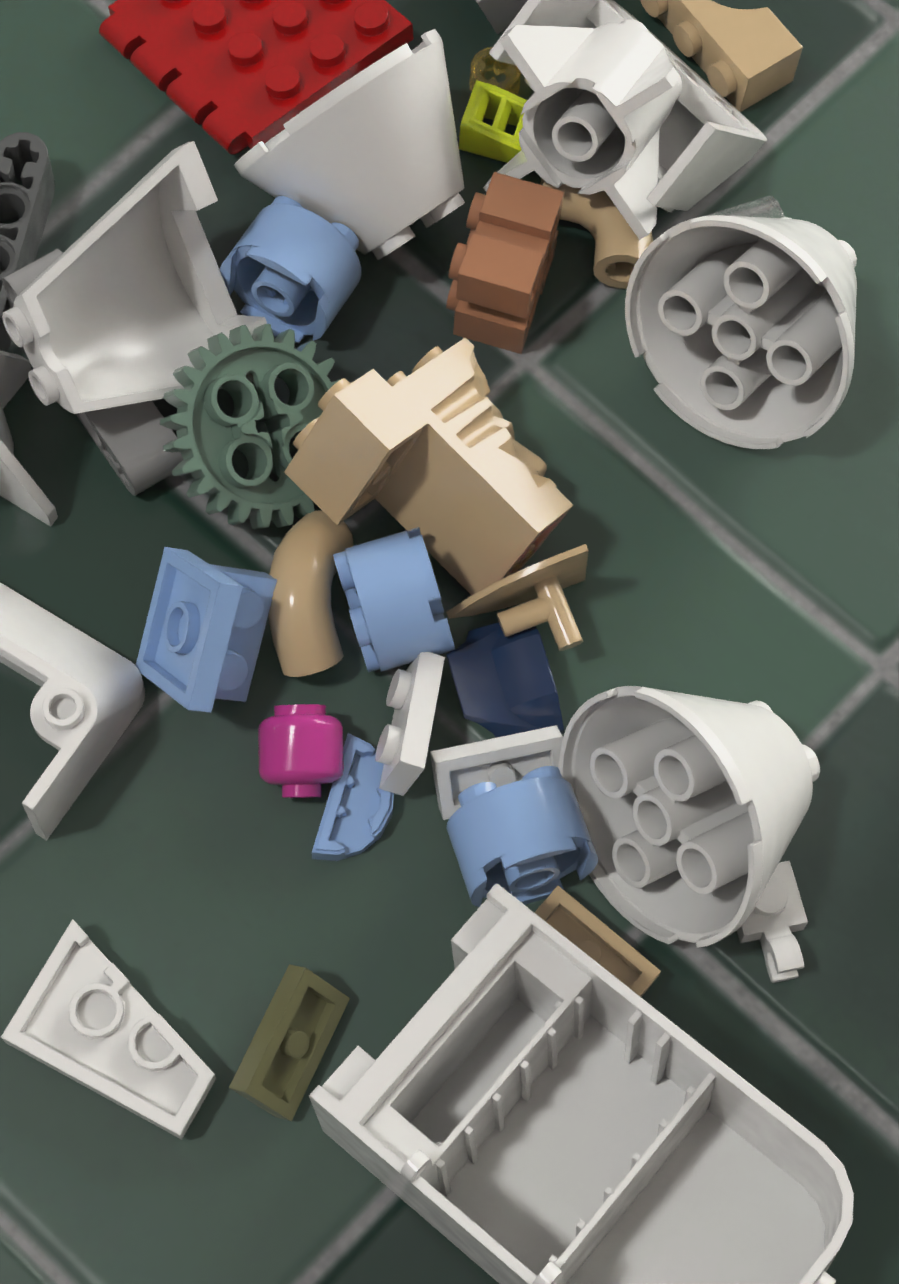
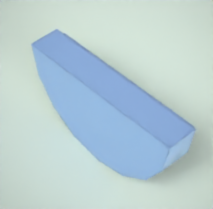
(355, 806)

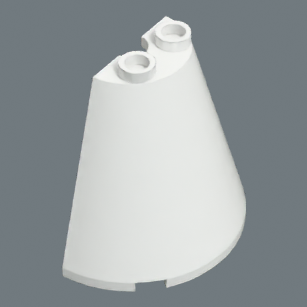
(128, 297)

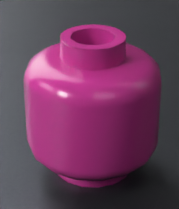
(300, 749)

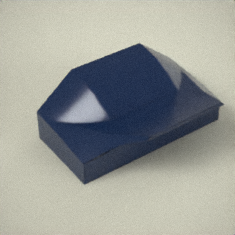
(505, 681)

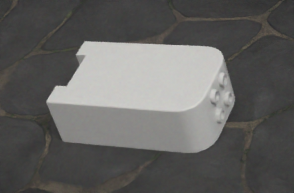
(582, 1129)

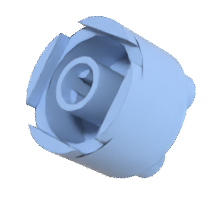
(293, 268)
(393, 600)
(520, 836)

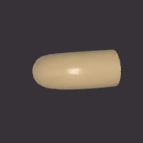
(615, 242)
(301, 600)

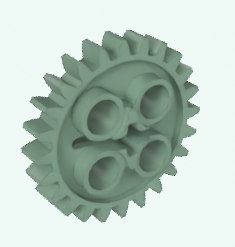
(210, 437)

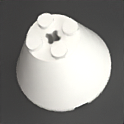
(371, 150)
(746, 325)
(685, 805)

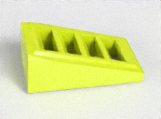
(492, 140)

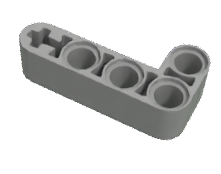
(125, 434)

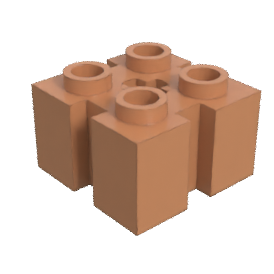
(504, 261)

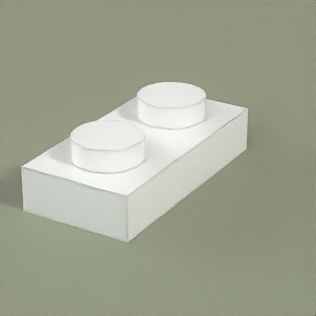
(406, 741)
(491, 760)

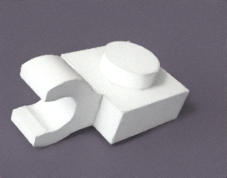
(773, 920)

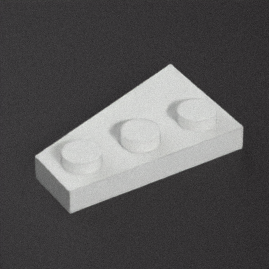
(108, 1038)

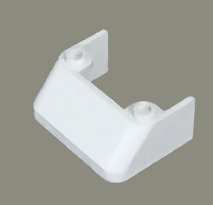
(701, 137)
(82, 701)

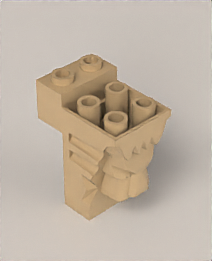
(435, 462)

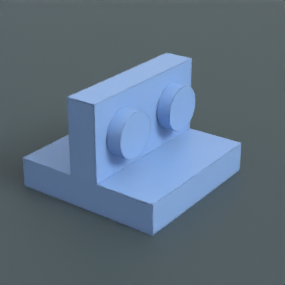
(204, 629)

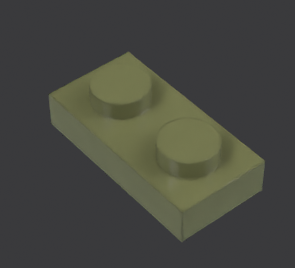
(289, 1042)

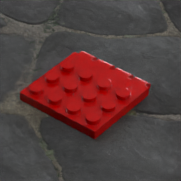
(251, 62)

